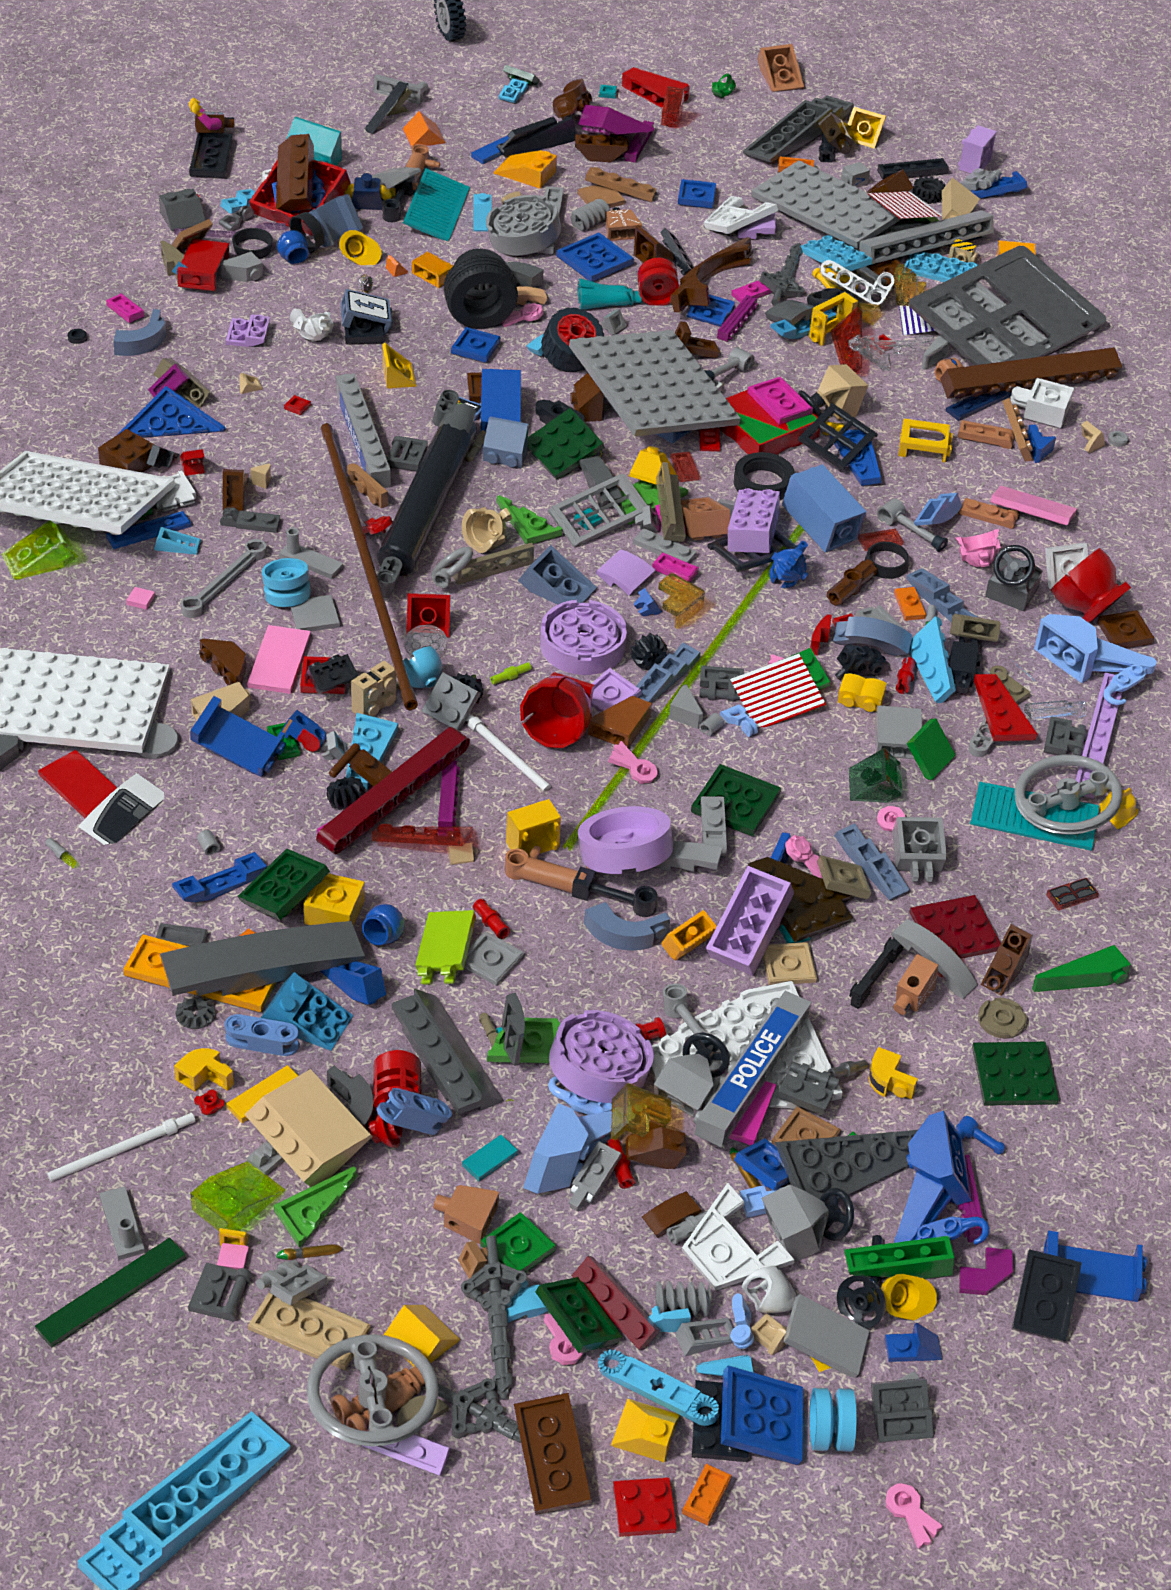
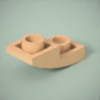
(533, 294)

